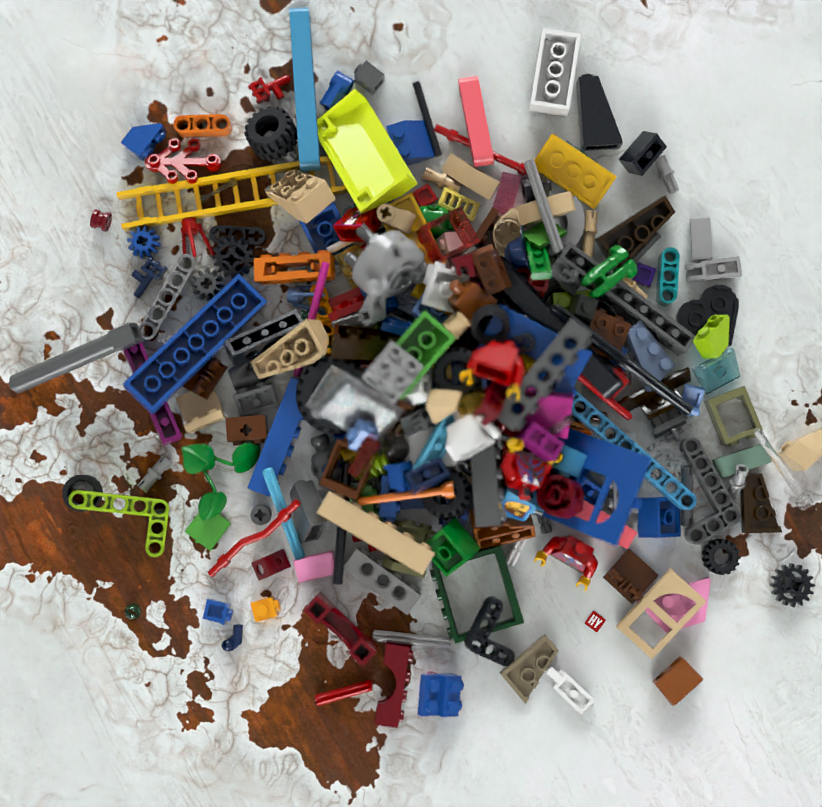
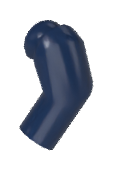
(235, 640)

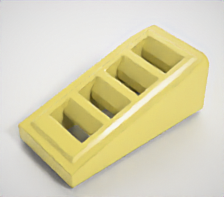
(454, 195)

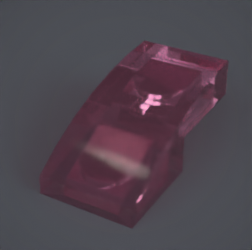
(506, 192)

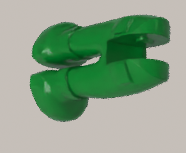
(598, 273)

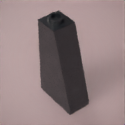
(596, 119)

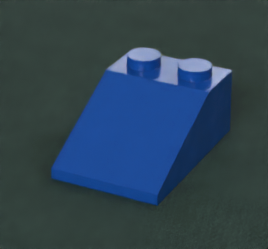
(321, 230)

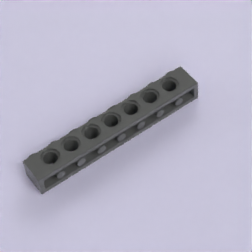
(633, 304)

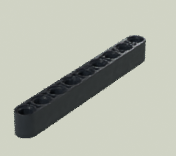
(538, 309)

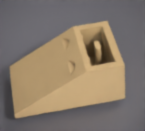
(301, 194)

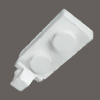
(570, 690)

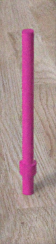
(316, 300)

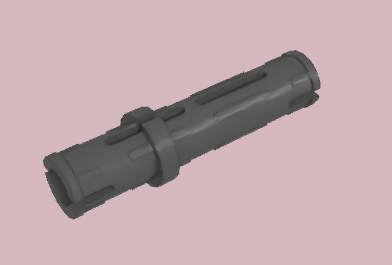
(687, 481)

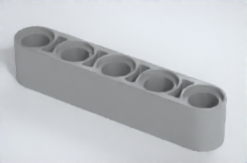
(167, 287)

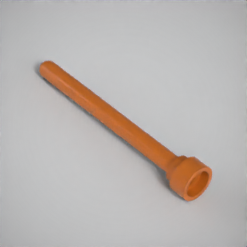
(446, 489)

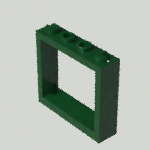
(508, 585)

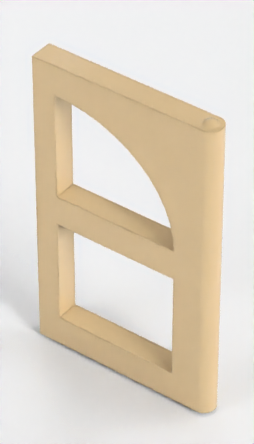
(667, 584)

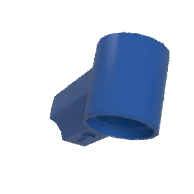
(338, 87)

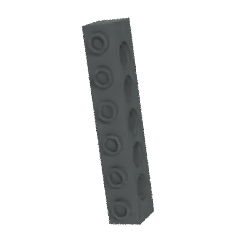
(571, 331)

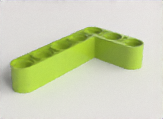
(129, 509)

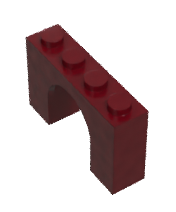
(359, 645)

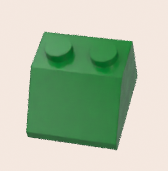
(452, 547)

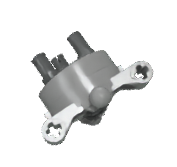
(384, 270)

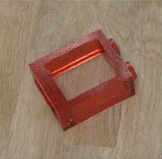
(462, 227)

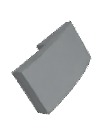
(701, 238)

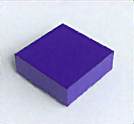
(644, 275)

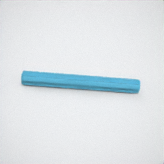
(280, 503)

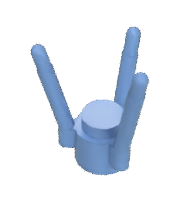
(297, 294)

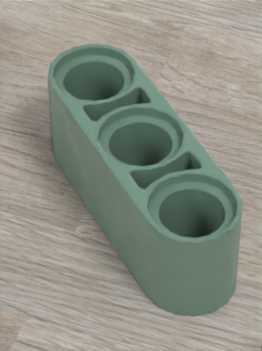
(750, 457)

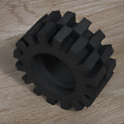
(733, 556)

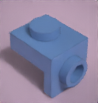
(693, 395)
(359, 432)

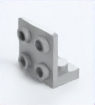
(392, 372)

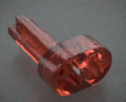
(368, 447)

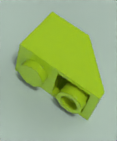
(713, 337)

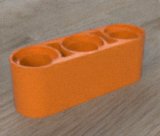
(194, 121)

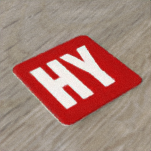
(595, 621)

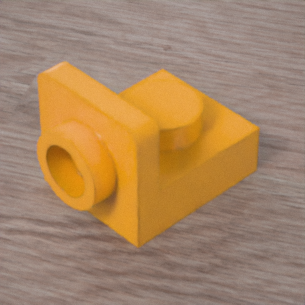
(265, 608)

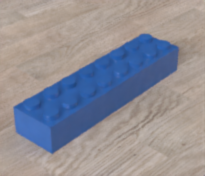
(194, 344)

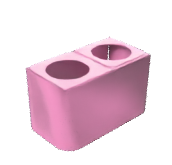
(314, 566)

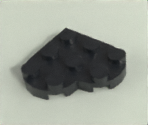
(713, 301)

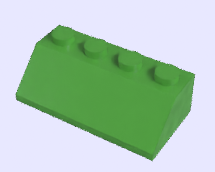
(425, 343)

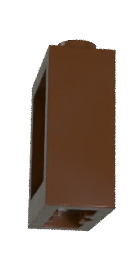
(340, 487)

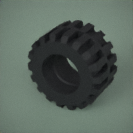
(279, 142)
(441, 365)
(459, 504)

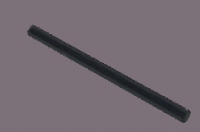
(627, 363)

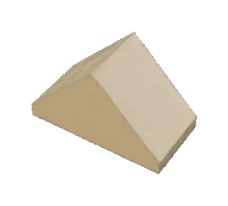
(442, 403)

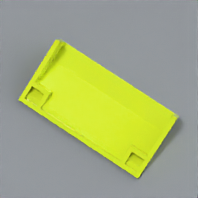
(363, 153)

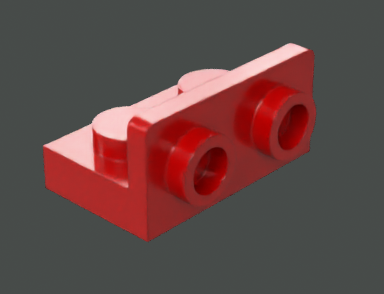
(345, 303)

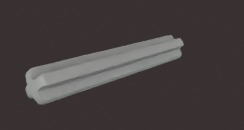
(411, 639)

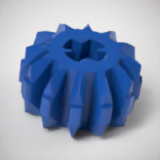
(137, 239)

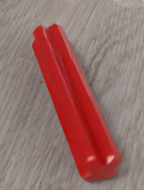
(343, 692)

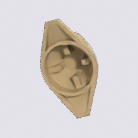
(506, 230)

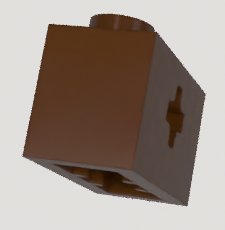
(492, 272)
(236, 425)

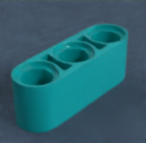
(671, 268)

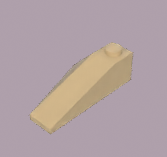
(294, 350)
(803, 451)

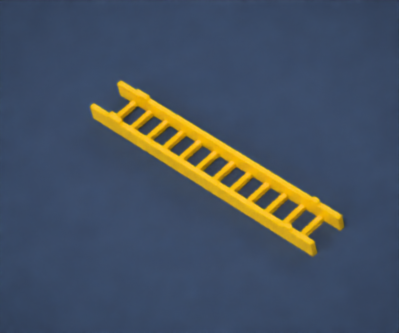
(209, 180)

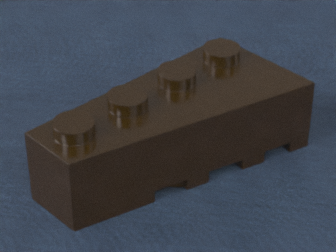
(636, 229)
(360, 342)

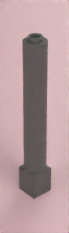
(116, 340)

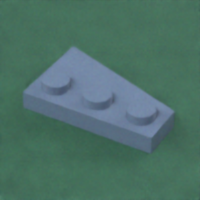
(648, 352)

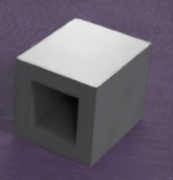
(368, 77)

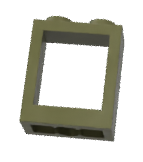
(717, 422)

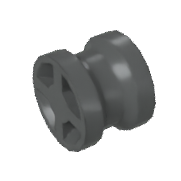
(264, 514)

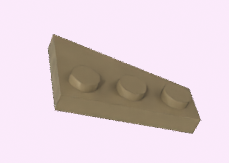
(529, 666)

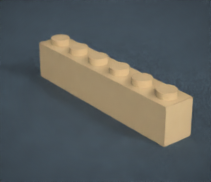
(376, 533)

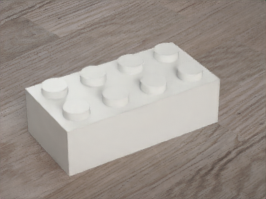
(554, 72)

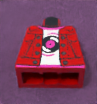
(351, 221)

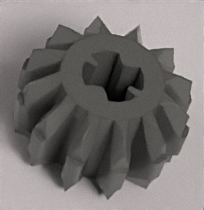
(203, 280)

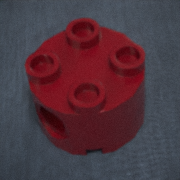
(560, 497)

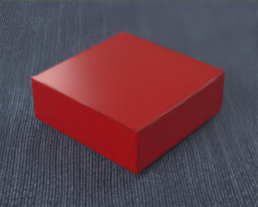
(425, 196)

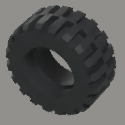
(309, 382)

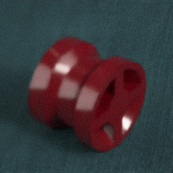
(101, 220)

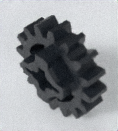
(225, 257)
(796, 592)

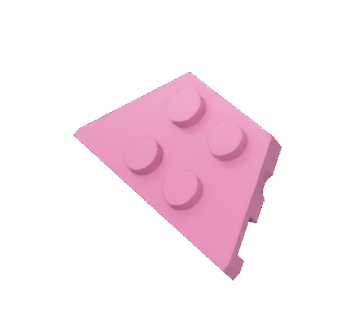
(678, 605)

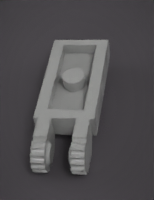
(715, 269)

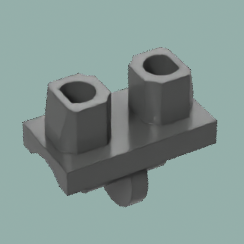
(566, 276)
(416, 421)
(676, 421)

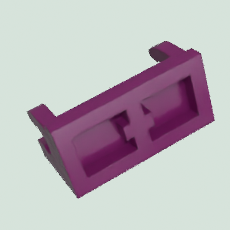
(540, 442)

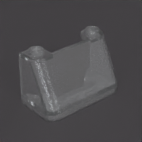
(346, 399)

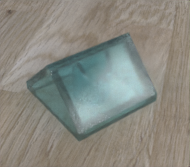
(717, 371)

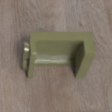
(421, 534)

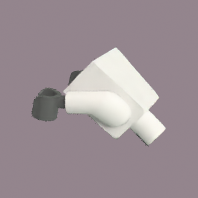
(469, 437)

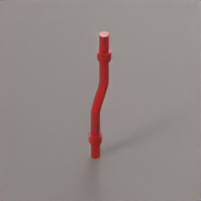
(452, 135)
(225, 559)

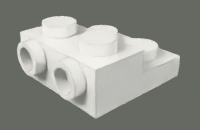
(437, 285)

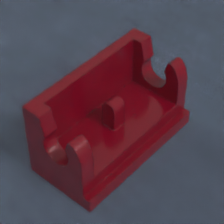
(467, 264)
(493, 402)

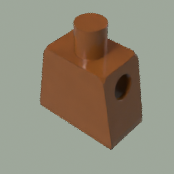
(468, 298)

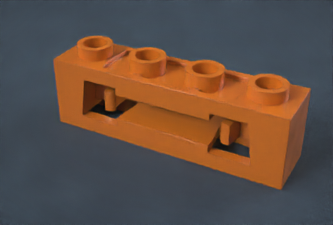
(265, 267)

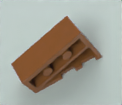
(499, 535)

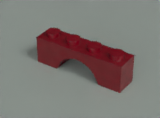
(389, 709)

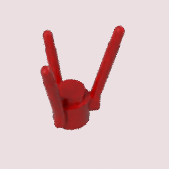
(190, 229)

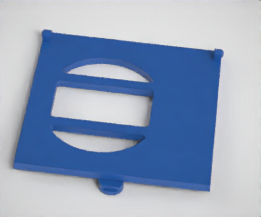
(544, 337)
(618, 465)

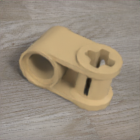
(399, 219)
(456, 324)

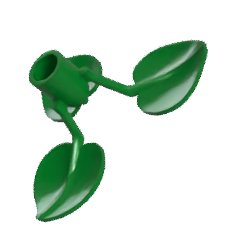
(202, 458)

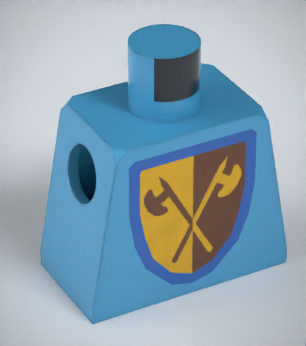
(520, 509)

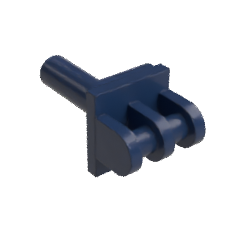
(151, 273)

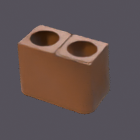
(677, 680)

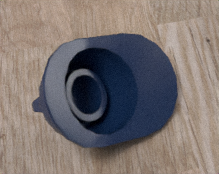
(516, 252)

